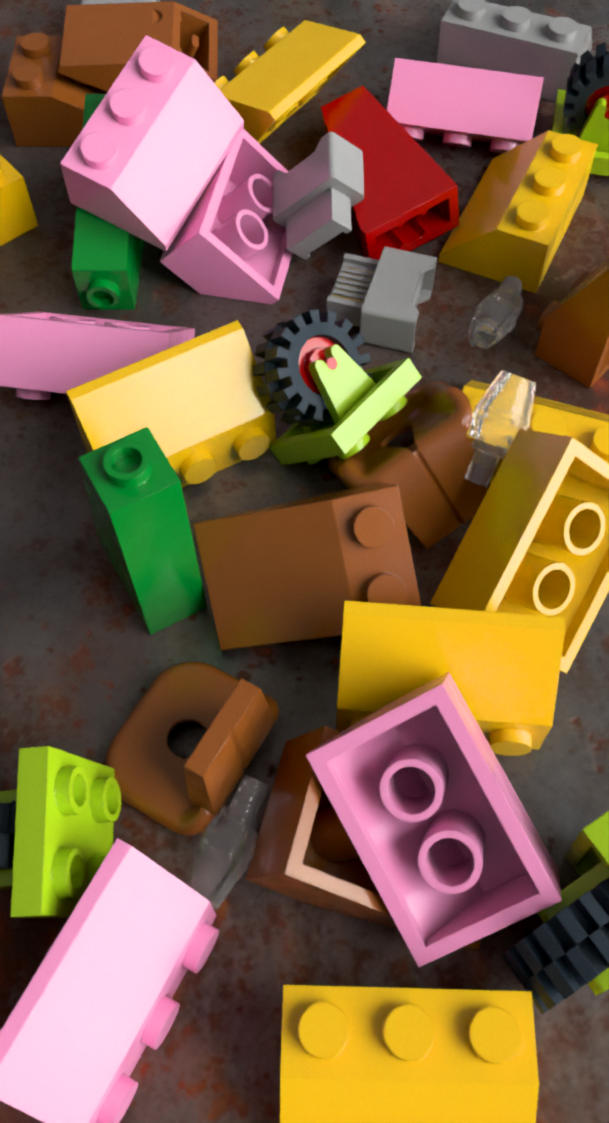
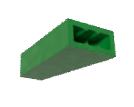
(104, 256)
(145, 527)

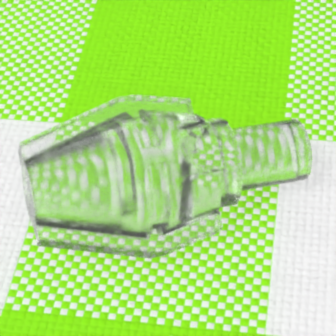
(496, 314)
(496, 421)
(228, 843)

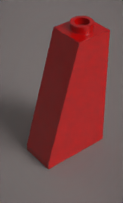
(404, 189)

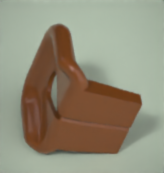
(430, 470)
(193, 790)

